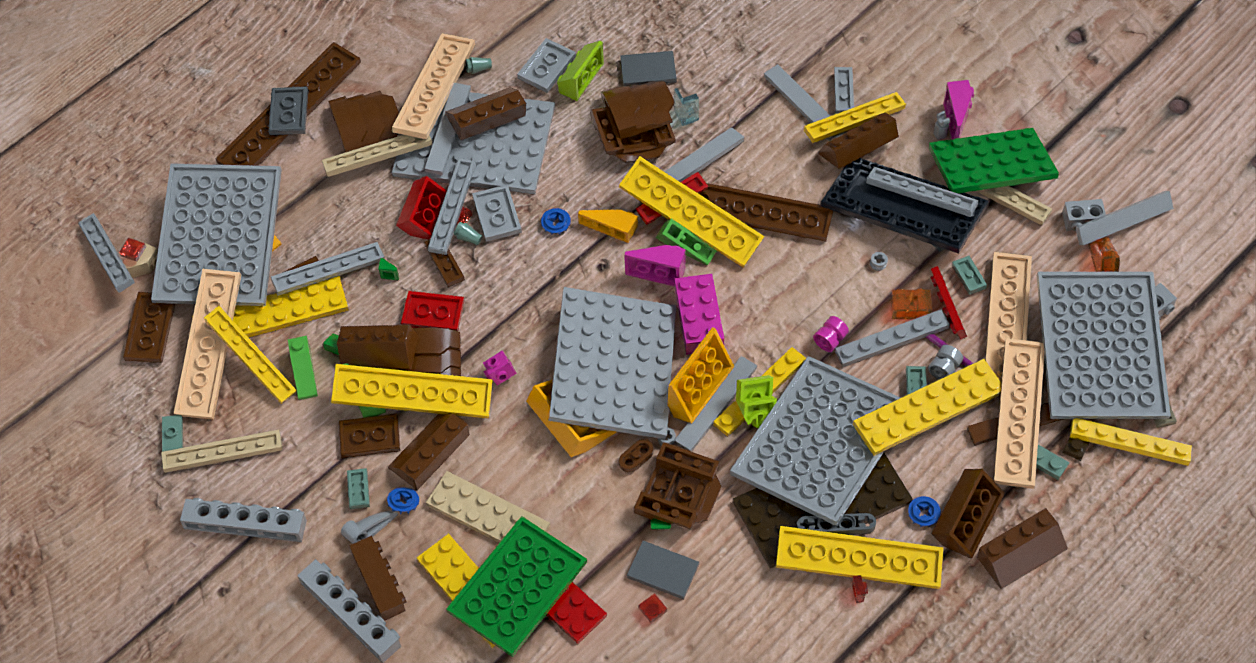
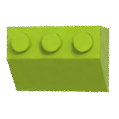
(581, 70)

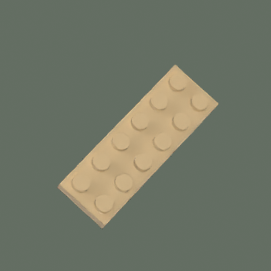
(478, 508)

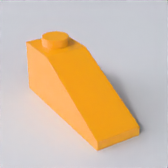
(610, 222)

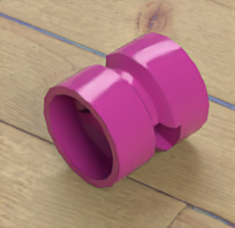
(831, 333)

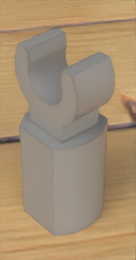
(941, 126)

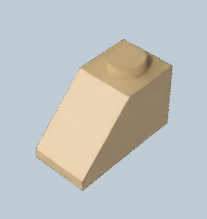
(145, 264)

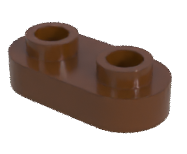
(635, 456)

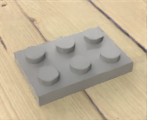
(546, 65)
(496, 213)

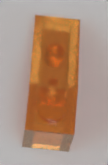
(1104, 255)

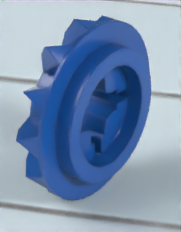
(550, 216)
(408, 495)
(924, 503)

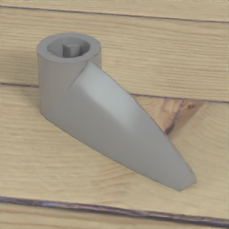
(368, 526)

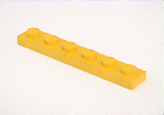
(853, 117)
(250, 354)
(780, 371)
(1131, 441)

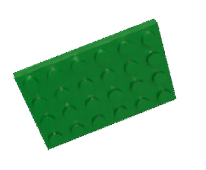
(993, 160)
(516, 586)

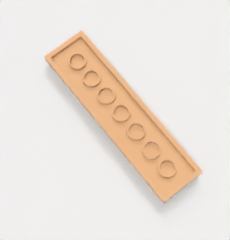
(433, 86)
(1007, 305)
(205, 349)
(1019, 413)

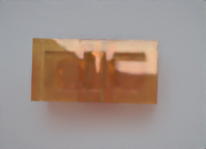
(910, 303)

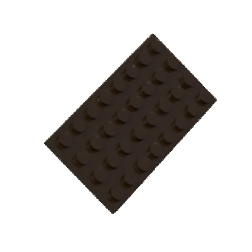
(765, 513)

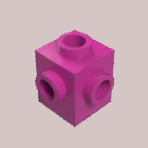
(499, 368)

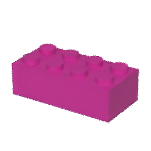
(697, 309)

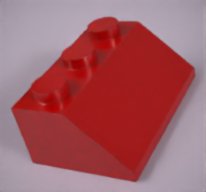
(422, 208)

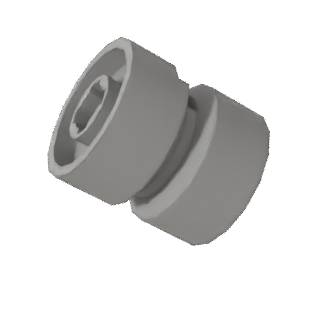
(945, 362)

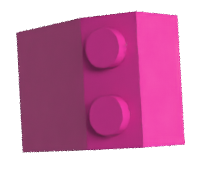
(957, 105)
(656, 264)

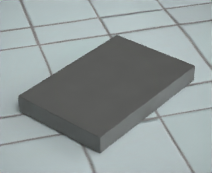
(648, 67)
(288, 110)
(663, 570)

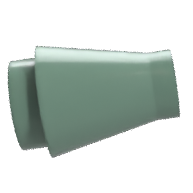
(477, 64)
(467, 233)

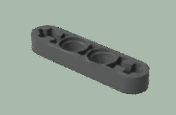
(852, 518)

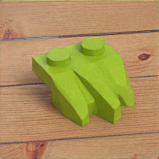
(755, 398)

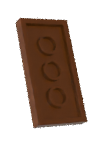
(148, 330)

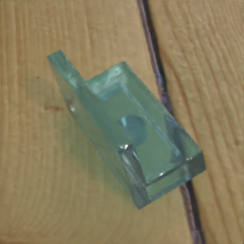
(686, 108)

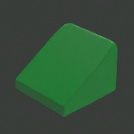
(387, 270)
(330, 344)
(657, 524)

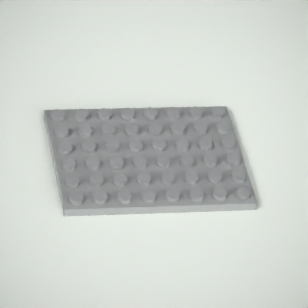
(503, 155)
(217, 222)
(1102, 345)
(613, 363)
(808, 442)

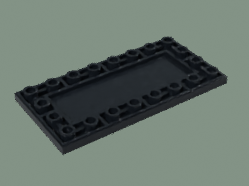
(898, 212)

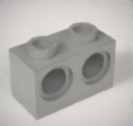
(1083, 211)

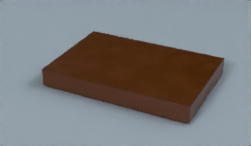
(369, 435)

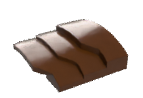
(639, 107)
(364, 119)
(646, 144)
(437, 351)
(680, 488)

